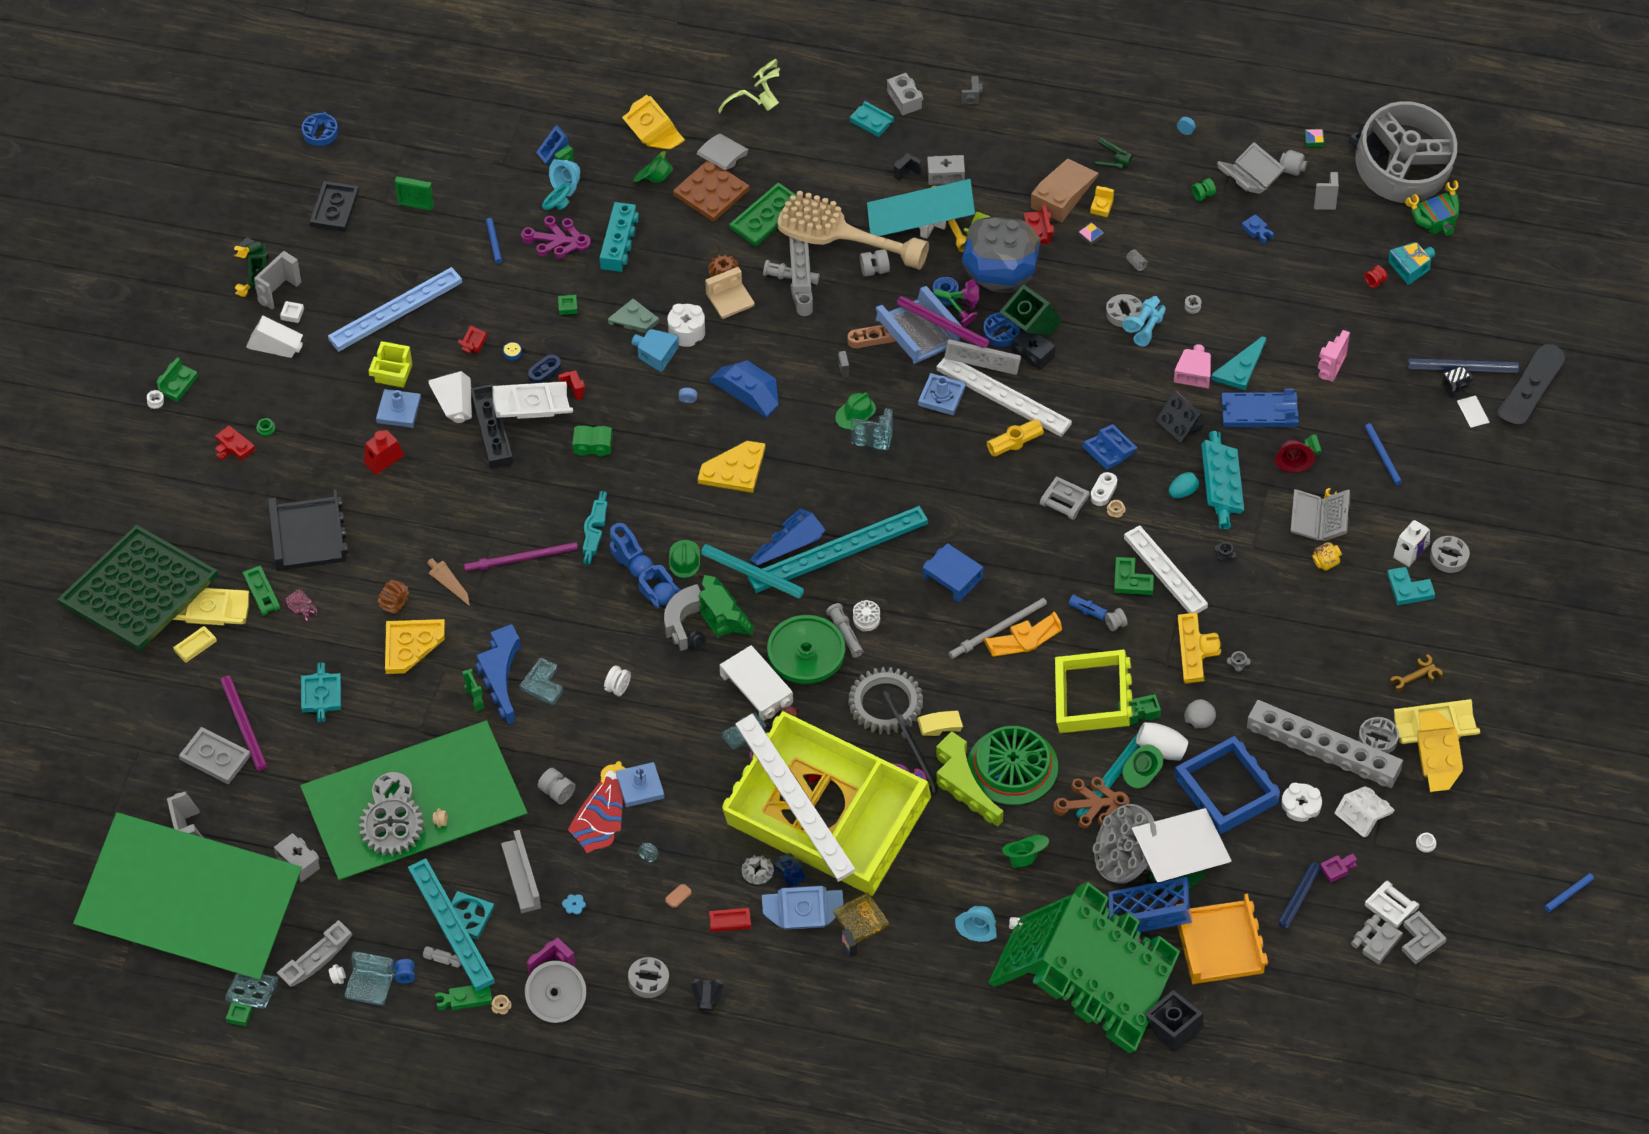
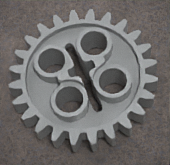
(391, 807)

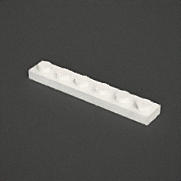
(1165, 570)

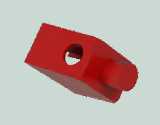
(382, 451)

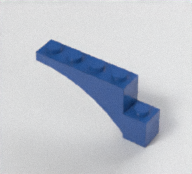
(495, 668)

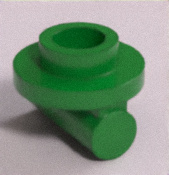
(1313, 443)

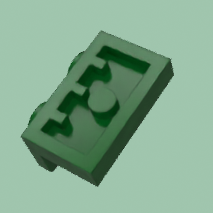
(176, 380)

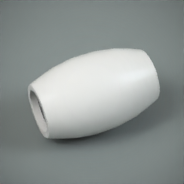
(1166, 739)

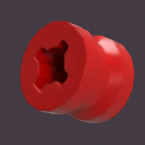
(1375, 277)

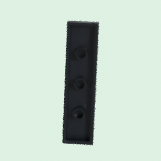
(491, 427)

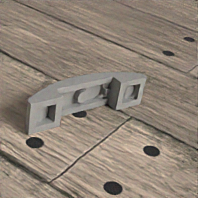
(317, 956)

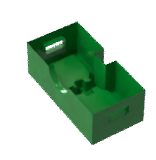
(1143, 708)

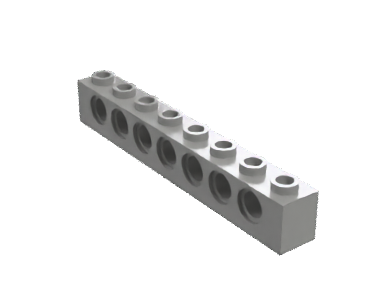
(1319, 736)

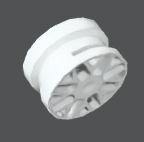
(866, 616)
(617, 680)

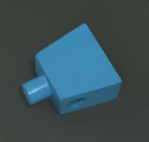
(656, 348)

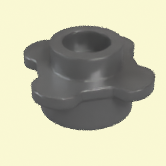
(1238, 656)

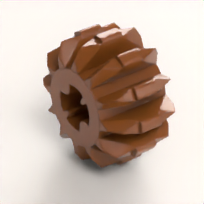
(721, 265)
(393, 596)

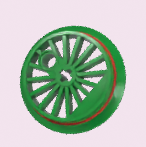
(1013, 762)

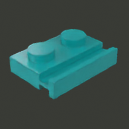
(871, 119)

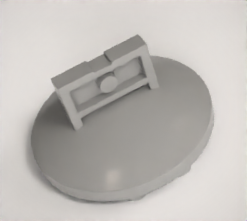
(1117, 846)

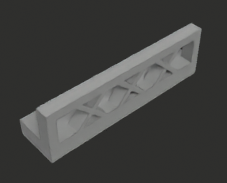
(982, 357)
(521, 874)

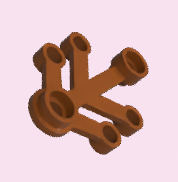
(1093, 801)

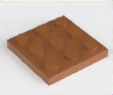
(711, 190)

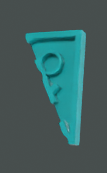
(1240, 368)

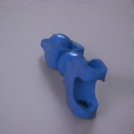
(641, 567)

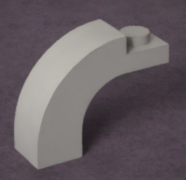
(677, 609)

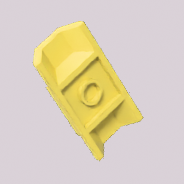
(217, 607)
(1457, 712)

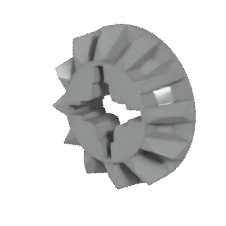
(762, 875)

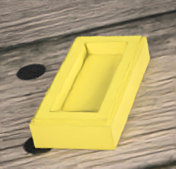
(194, 644)

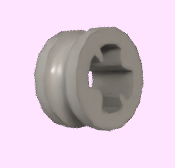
(1192, 299)

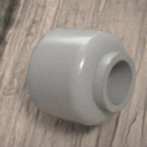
(1293, 162)

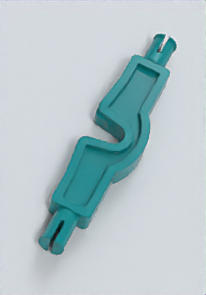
(592, 535)

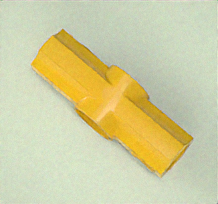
(1015, 437)

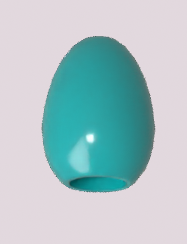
(1183, 485)

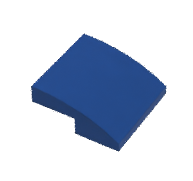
(1109, 447)

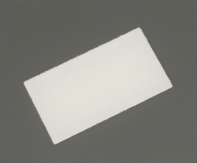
(1181, 845)

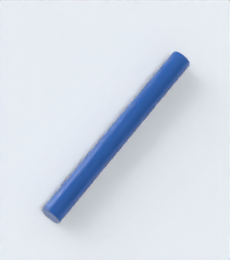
(1383, 454)

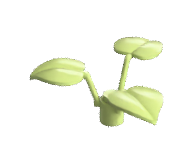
(767, 97)

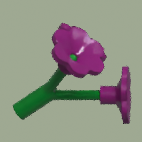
(969, 294)

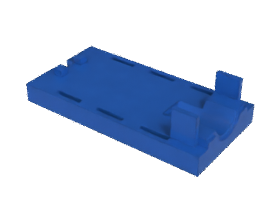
(1260, 409)

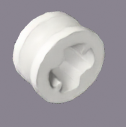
(153, 395)

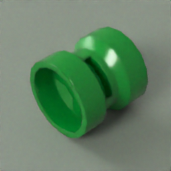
(1203, 189)

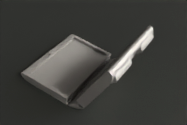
(1253, 169)
(1320, 522)

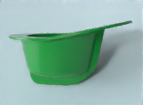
(656, 170)
(857, 407)
(684, 558)
(1142, 766)
(1025, 851)

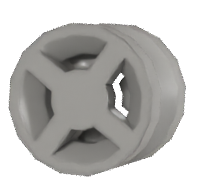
(1116, 619)

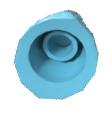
(564, 172)
(977, 924)

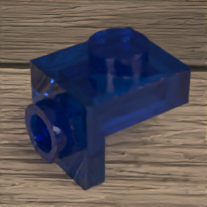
(790, 869)

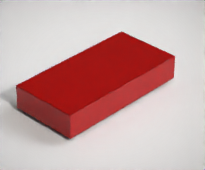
(730, 919)

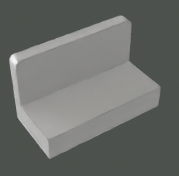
(1327, 193)

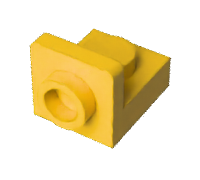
(1102, 201)

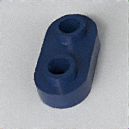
(543, 369)

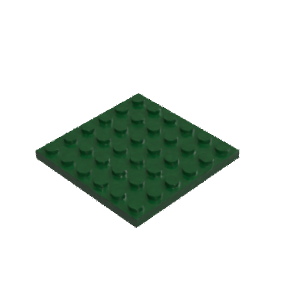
(138, 587)

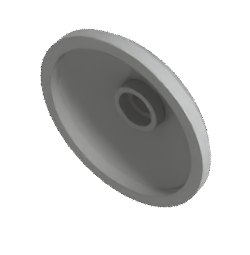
(566, 981)

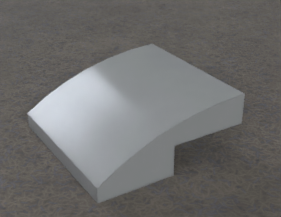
(722, 151)

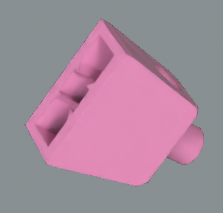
(1193, 367)

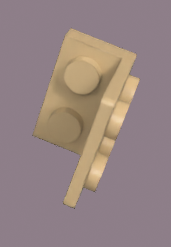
(728, 293)

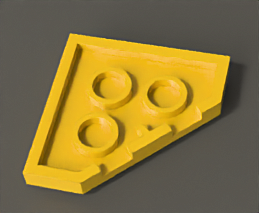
(734, 468)
(410, 642)

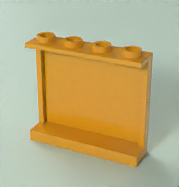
(1223, 942)

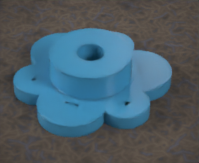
(572, 900)

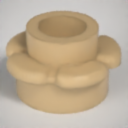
(1116, 505)
(440, 818)
(501, 1000)

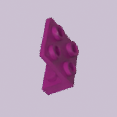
(552, 951)

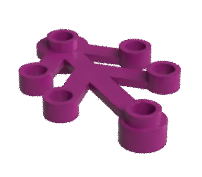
(578, 241)

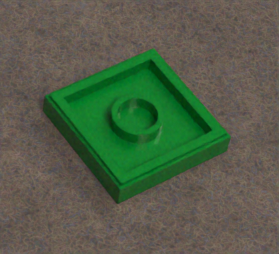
(414, 193)

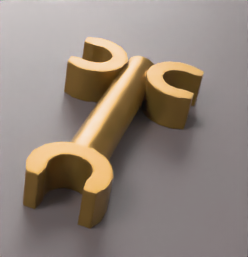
(1425, 668)

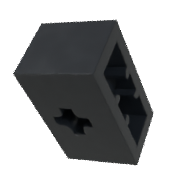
(1033, 349)

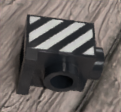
(1456, 380)

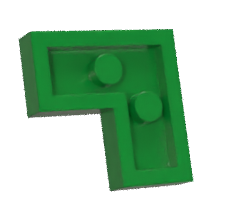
(1128, 582)

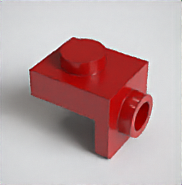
(473, 340)
(572, 380)

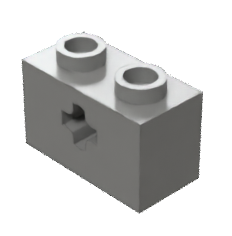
(945, 169)
(296, 852)

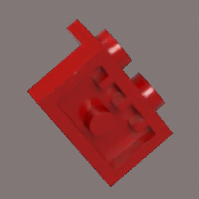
(1040, 223)

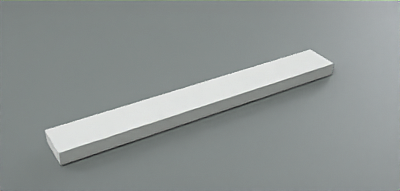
(1005, 396)

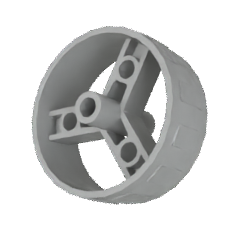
(1410, 151)

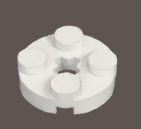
(1301, 792)

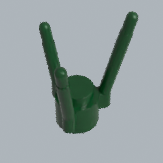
(1122, 157)

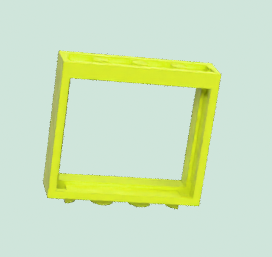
(1098, 720)

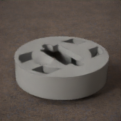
(1114, 312)
(1446, 562)
(1381, 727)
(386, 780)
(648, 986)

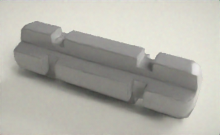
(441, 956)

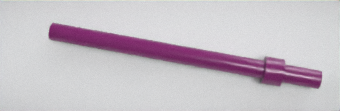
(484, 563)

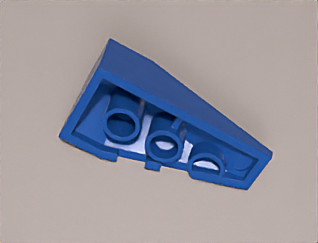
(797, 531)

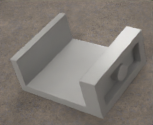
(270, 278)
(181, 808)

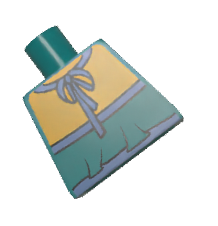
(1411, 261)

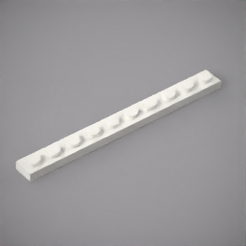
(795, 797)

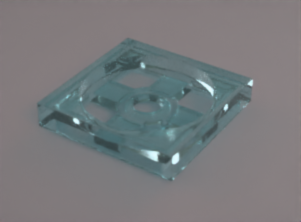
(246, 998)

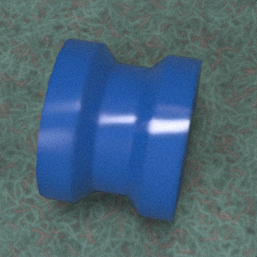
(404, 971)

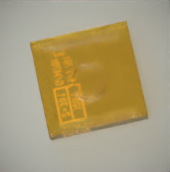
(861, 917)

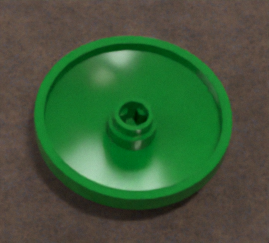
(806, 649)

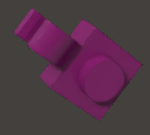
(1337, 868)

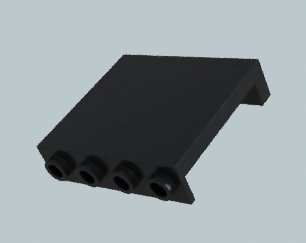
(307, 532)

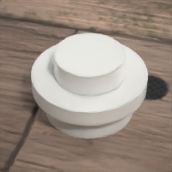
(1426, 842)
(337, 974)

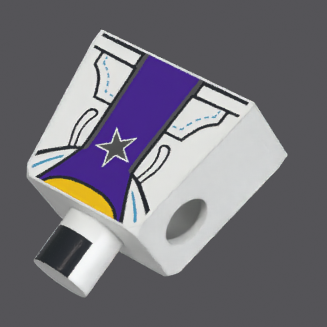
(1416, 538)

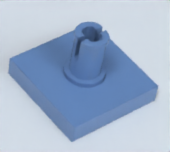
(398, 408)
(639, 784)

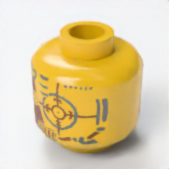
(1326, 556)

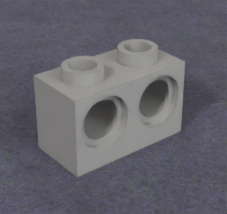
(904, 93)

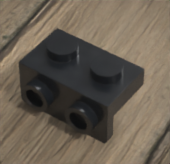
(1375, 145)

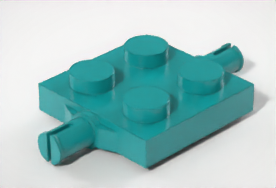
(321, 692)

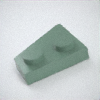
(635, 317)

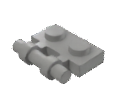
(1381, 943)

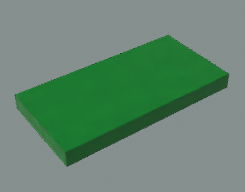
(762, 216)

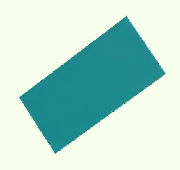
(921, 208)

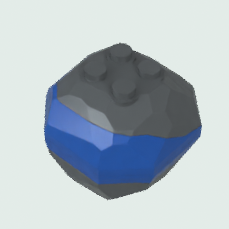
(1001, 253)

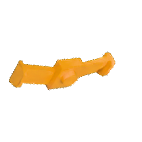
(1024, 637)

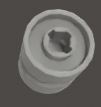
(880, 260)
(556, 786)

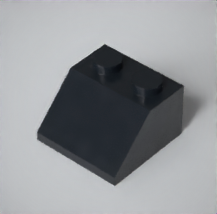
(1174, 1020)

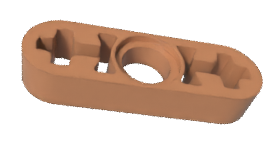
(861, 342)

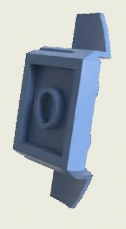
(802, 907)

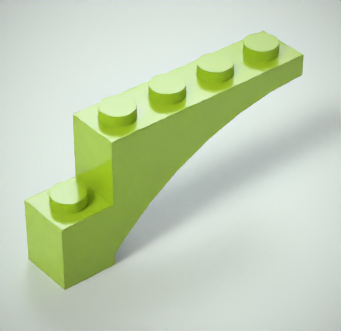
(959, 781)

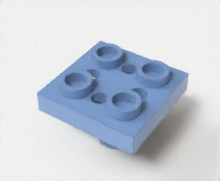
(942, 390)

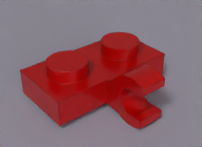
(233, 443)

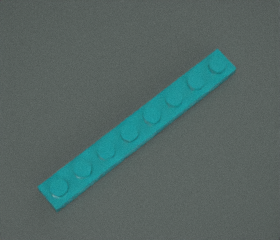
(451, 925)

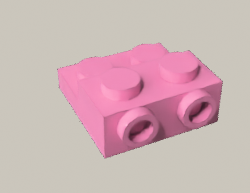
(1333, 356)

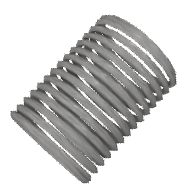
(1136, 259)

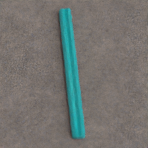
(752, 571)
(1114, 772)

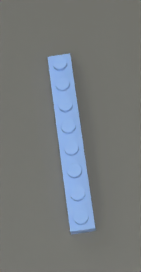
(395, 309)

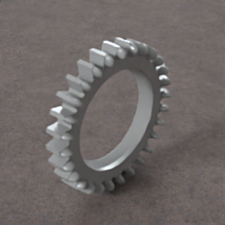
(861, 687)

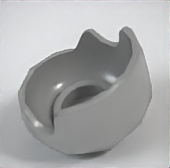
(1200, 714)

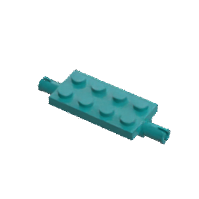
(1222, 478)

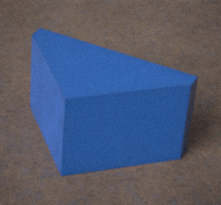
(553, 143)

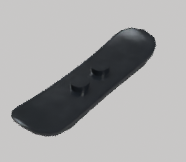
(1532, 384)

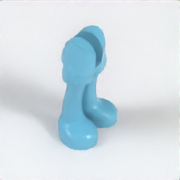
(1134, 324)

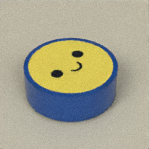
(512, 351)

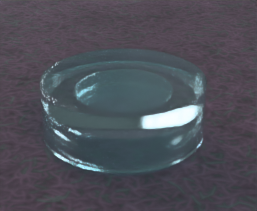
(648, 852)

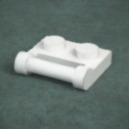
(1389, 909)

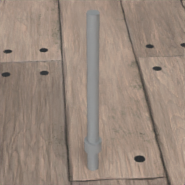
(968, 645)

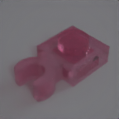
(300, 602)

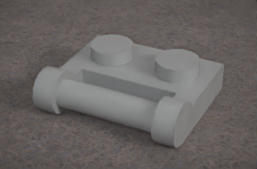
(1067, 493)

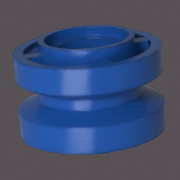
(946, 284)

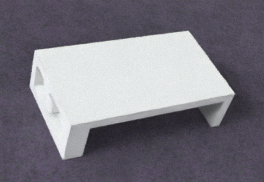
(757, 682)

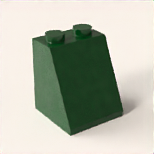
(1031, 312)

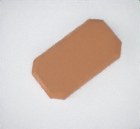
(678, 895)

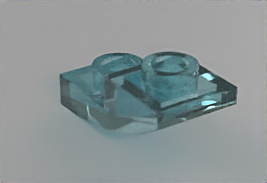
(733, 736)

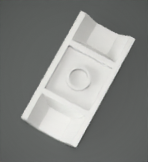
(531, 400)

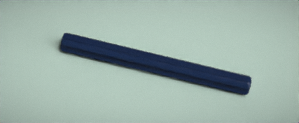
(1469, 365)

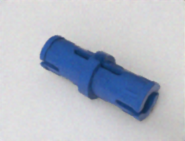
(1077, 602)

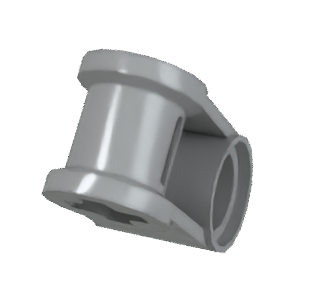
(803, 302)

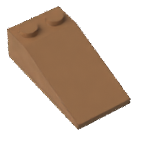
(1063, 189)

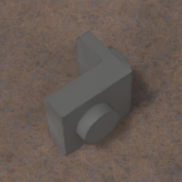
(972, 96)

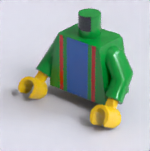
(1438, 212)

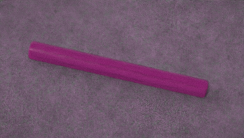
(942, 322)
(243, 723)

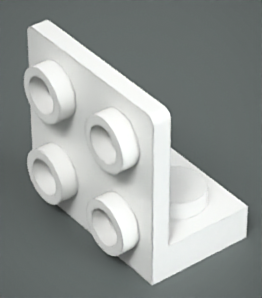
(1362, 810)

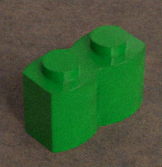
(592, 440)

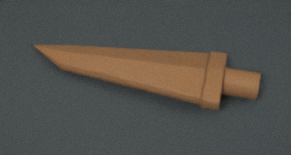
(445, 577)

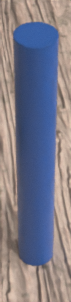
(493, 239)
(1569, 892)

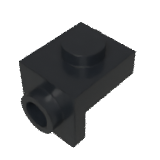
(906, 164)

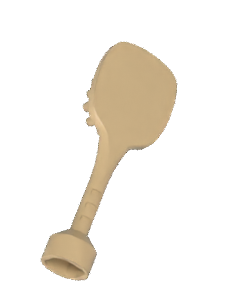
(823, 223)

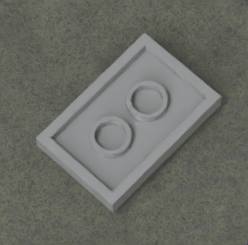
(214, 755)

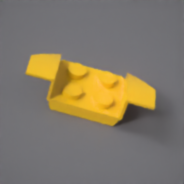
(652, 124)
(1439, 750)

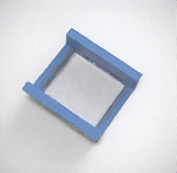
(915, 334)

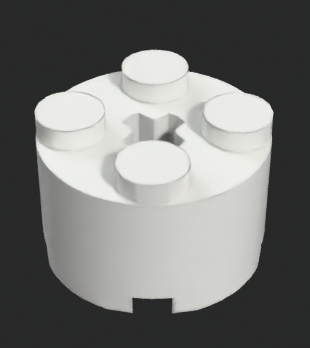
(687, 323)

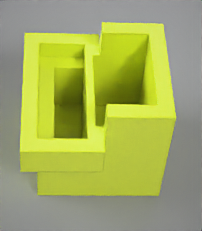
(391, 365)

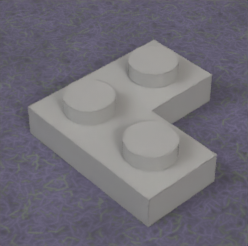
(1426, 938)

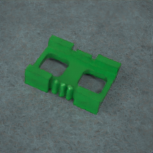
(471, 687)

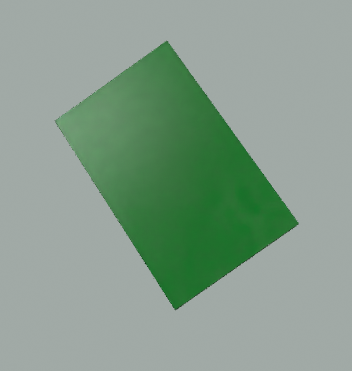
(451, 772)
(188, 895)

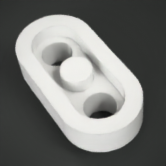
(1104, 487)

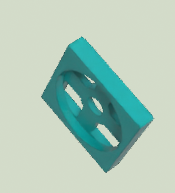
(474, 903)

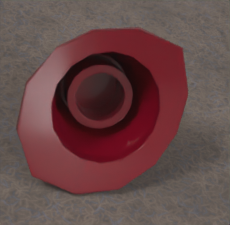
(1294, 456)

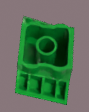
(720, 609)

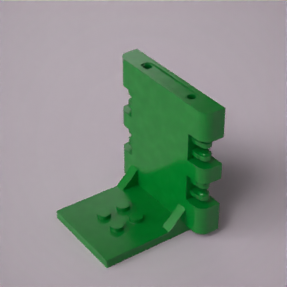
(1092, 957)

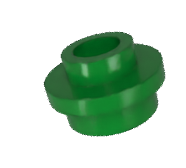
(265, 423)

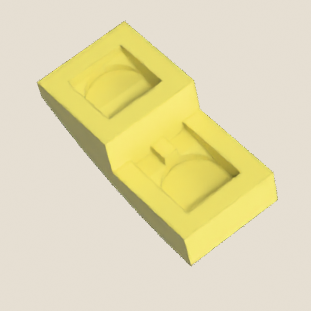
(935, 723)

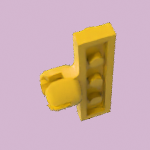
(1195, 647)

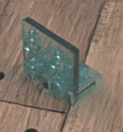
(873, 433)
(370, 978)

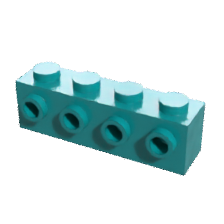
(618, 237)

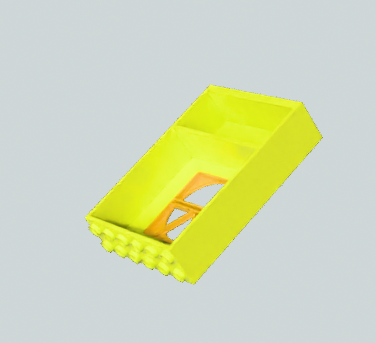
(878, 796)

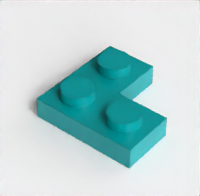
(1408, 591)

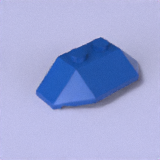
(749, 386)

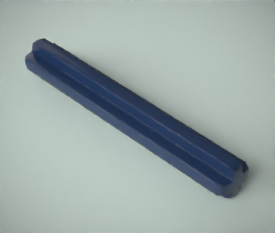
(1299, 895)

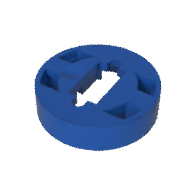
(311, 125)
(997, 322)

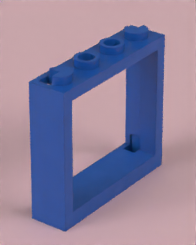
(1200, 799)

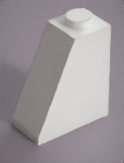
(274, 338)
(454, 395)

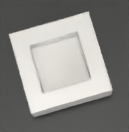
(292, 312)

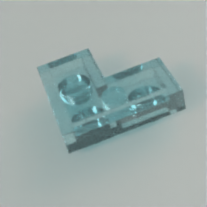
(538, 682)

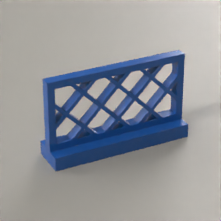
(1158, 918)

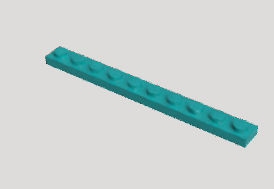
(844, 546)

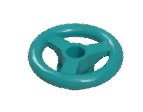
(557, 198)

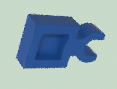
(1256, 227)

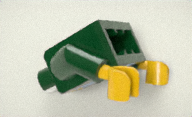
(256, 263)

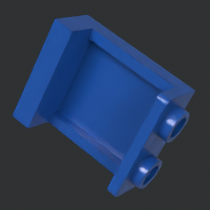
(953, 571)

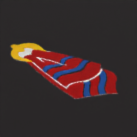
(600, 813)

